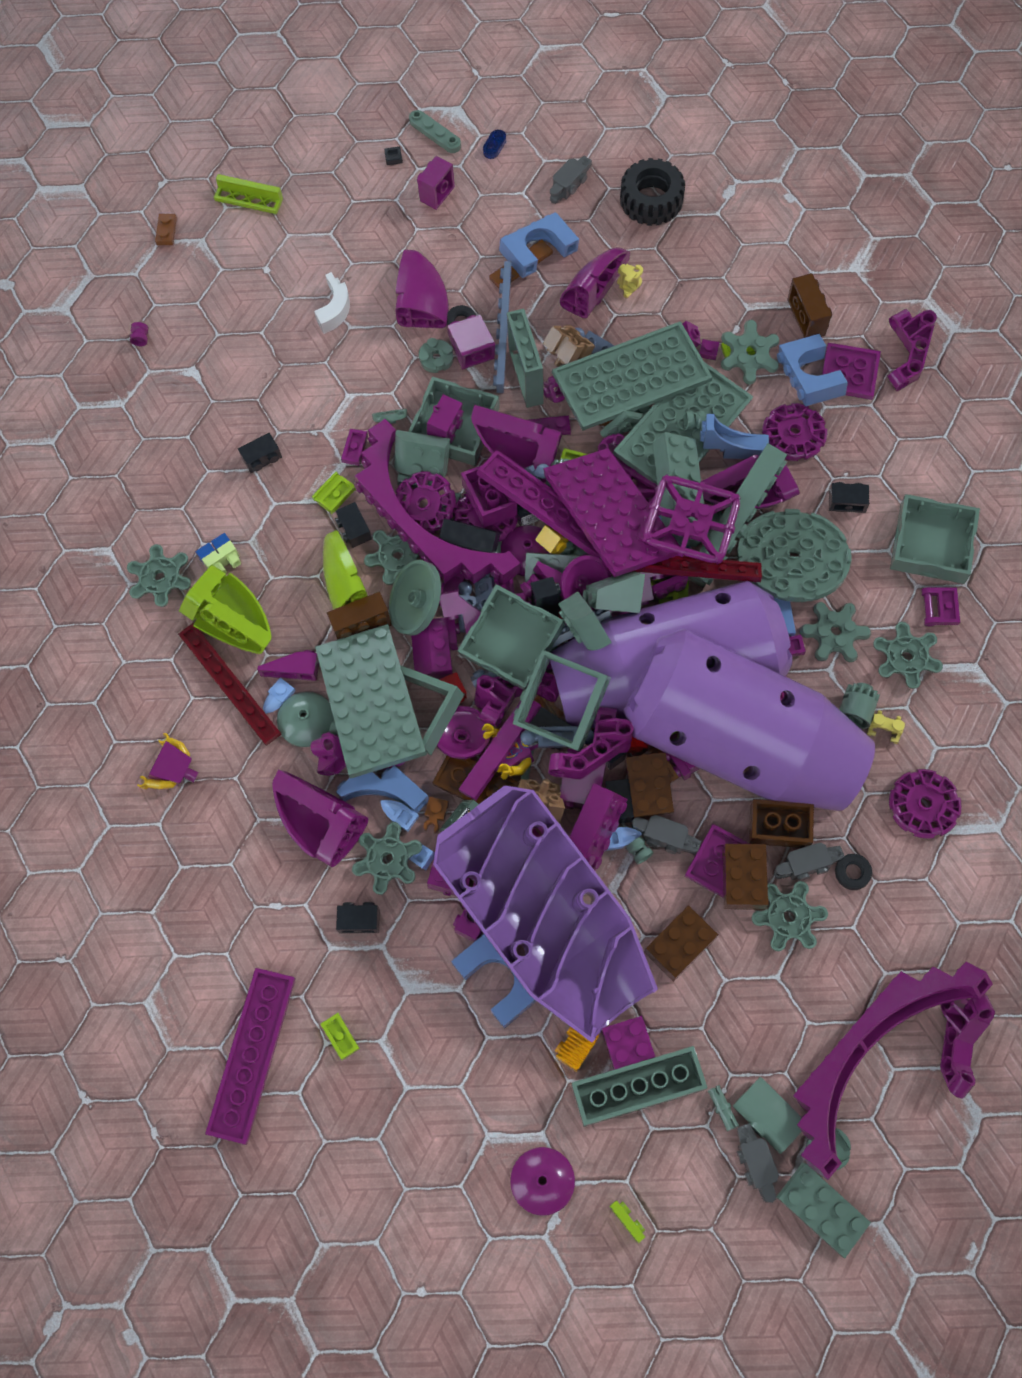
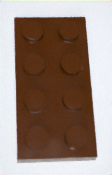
(455, 771)

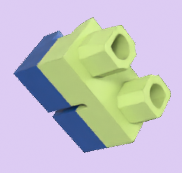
(224, 553)

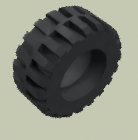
(657, 175)

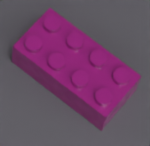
(597, 823)

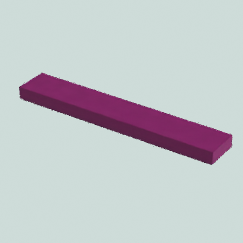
(495, 754)

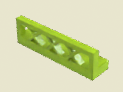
(251, 191)

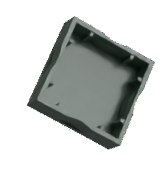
(467, 443)
(935, 539)
(510, 636)

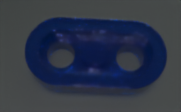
(494, 144)

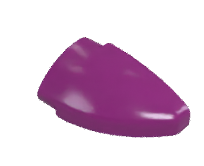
(593, 282)
(420, 292)
(516, 438)
(733, 477)
(316, 819)

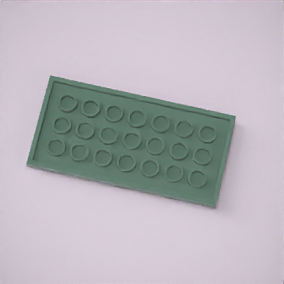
(631, 375)
(717, 397)
(370, 701)

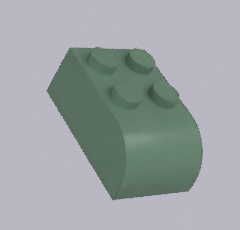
(421, 453)
(583, 622)

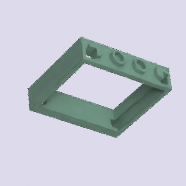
(527, 361)
(445, 712)
(590, 713)

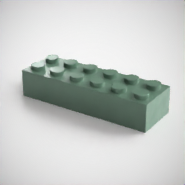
(677, 457)
(639, 1086)

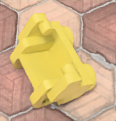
(629, 279)
(895, 726)

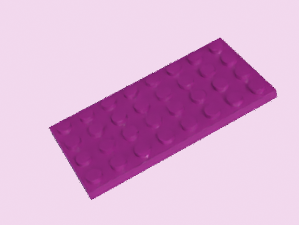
(608, 510)

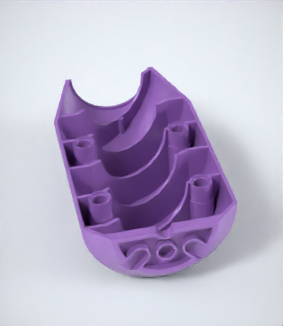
(744, 623)
(735, 720)
(530, 893)

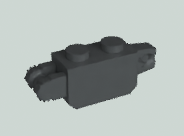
(569, 178)
(666, 834)
(808, 860)
(758, 1162)

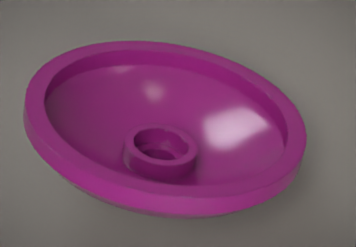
(516, 543)
(583, 568)
(464, 724)
(542, 1198)

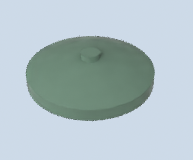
(414, 597)

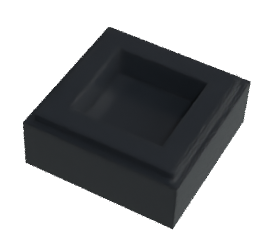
(393, 155)

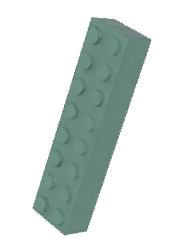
(752, 494)

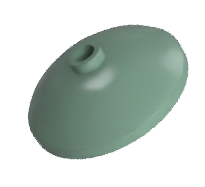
(303, 730)

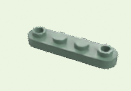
(435, 131)

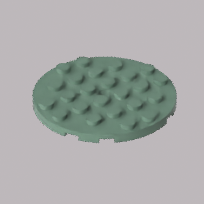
(821, 550)

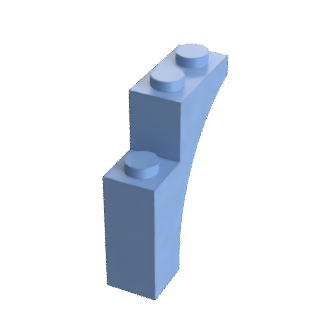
(729, 441)
(392, 785)

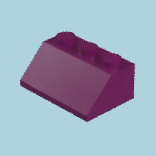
(433, 650)

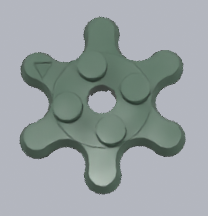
(740, 357)
(384, 556)
(158, 564)
(835, 643)
(916, 647)
(378, 849)
(803, 912)

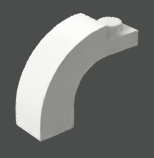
(336, 311)

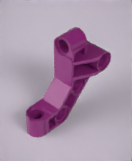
(912, 333)
(495, 696)
(610, 735)
(330, 755)
(964, 1026)

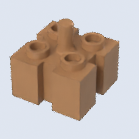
(567, 344)
(549, 795)

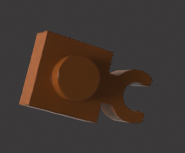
(435, 811)

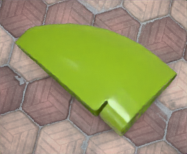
(340, 572)
(227, 611)

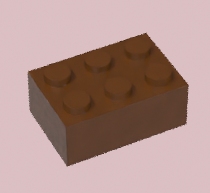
(809, 306)
(359, 616)
(650, 785)
(781, 823)
(745, 876)
(681, 943)

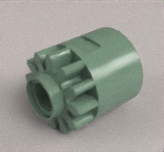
(860, 704)

